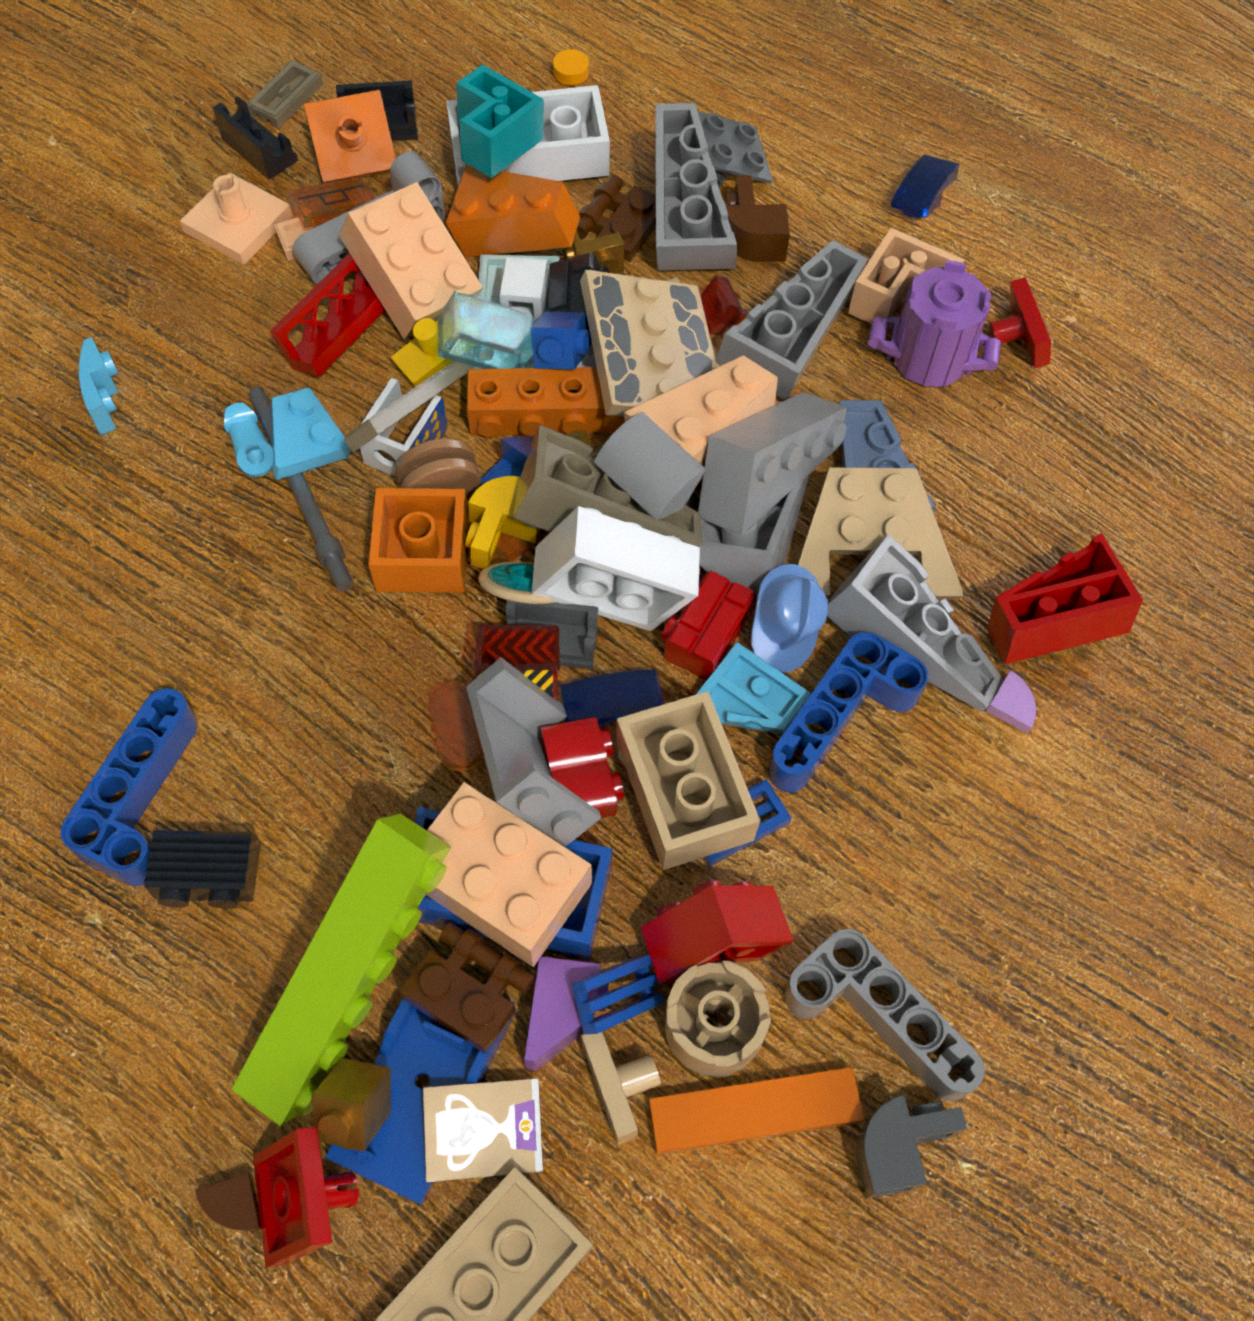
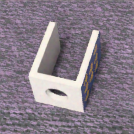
(430, 427)

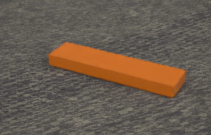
(755, 1110)

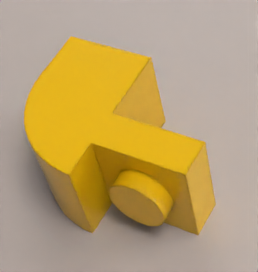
(491, 515)

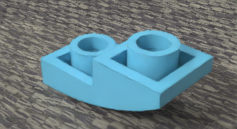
(97, 385)

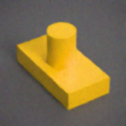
(420, 356)

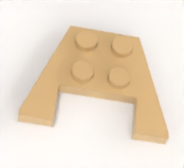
(865, 506)

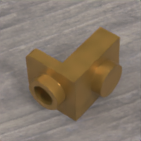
(607, 249)

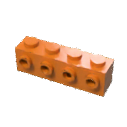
(523, 398)

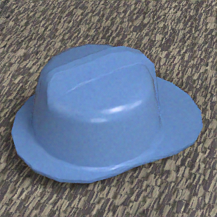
(788, 617)

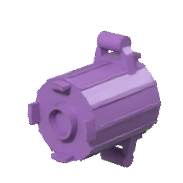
(939, 328)

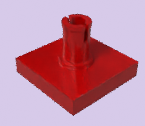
(297, 1197)

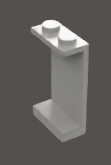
(509, 725)

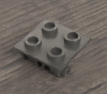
(734, 148)

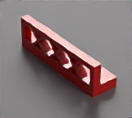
(338, 330)

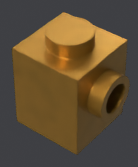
(352, 1104)

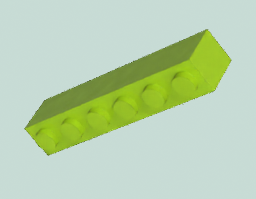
(342, 967)

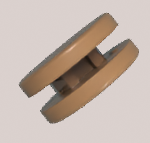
(439, 465)

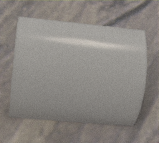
(650, 466)

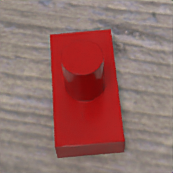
(1024, 324)

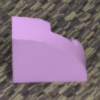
(1014, 703)

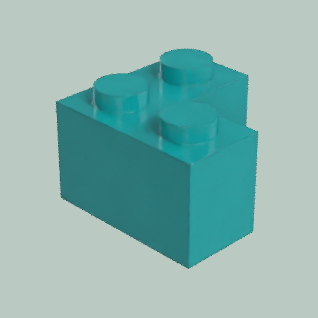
(496, 120)

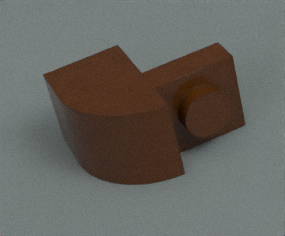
(759, 230)

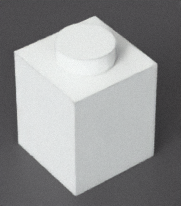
(525, 285)

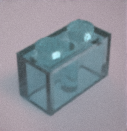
(484, 333)

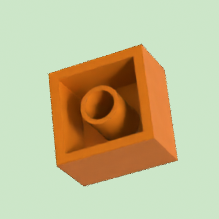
(419, 540)

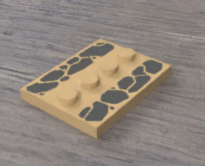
(644, 336)

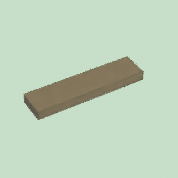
(406, 404)

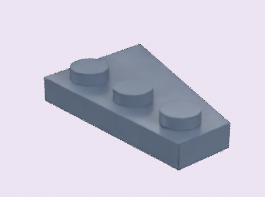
(871, 438)

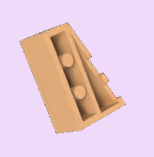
(710, 404)

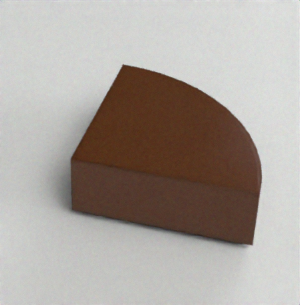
(232, 1203)

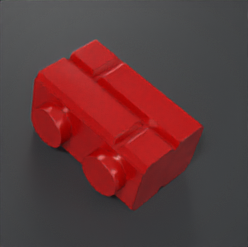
(708, 625)

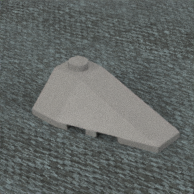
(759, 550)
(894, 601)

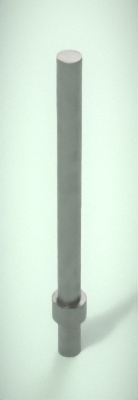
(327, 547)

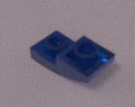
(924, 185)
(611, 695)

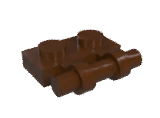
(632, 217)
(457, 999)

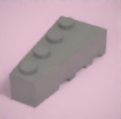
(689, 207)

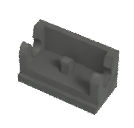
(576, 628)

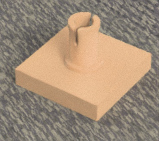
(235, 217)

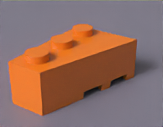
(511, 214)

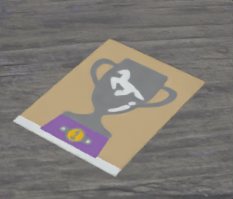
(482, 1129)

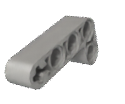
(322, 247)
(890, 1020)

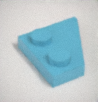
(303, 434)
(753, 693)

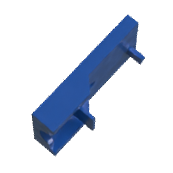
(413, 1048)

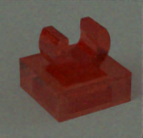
(721, 305)

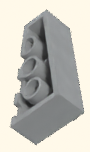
(796, 318)
(766, 457)

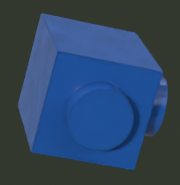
(559, 340)

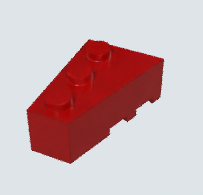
(1066, 606)

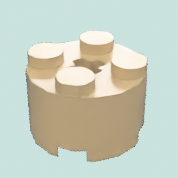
(712, 989)

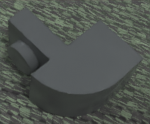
(888, 1144)

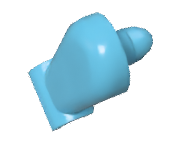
(250, 446)

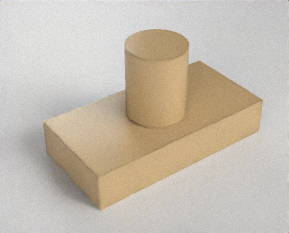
(618, 1083)

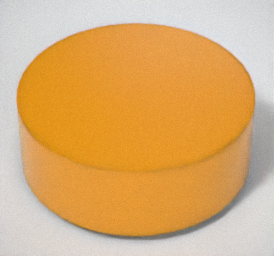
(571, 67)

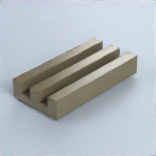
(290, 96)

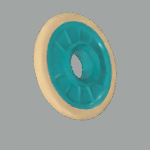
(511, 582)

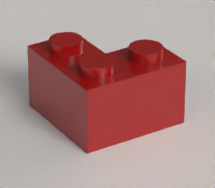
(714, 927)

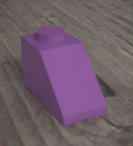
(554, 1011)

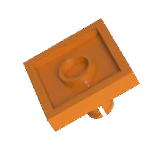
(350, 136)

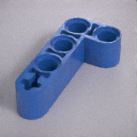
(835, 713)
(161, 725)

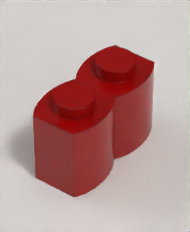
(578, 760)

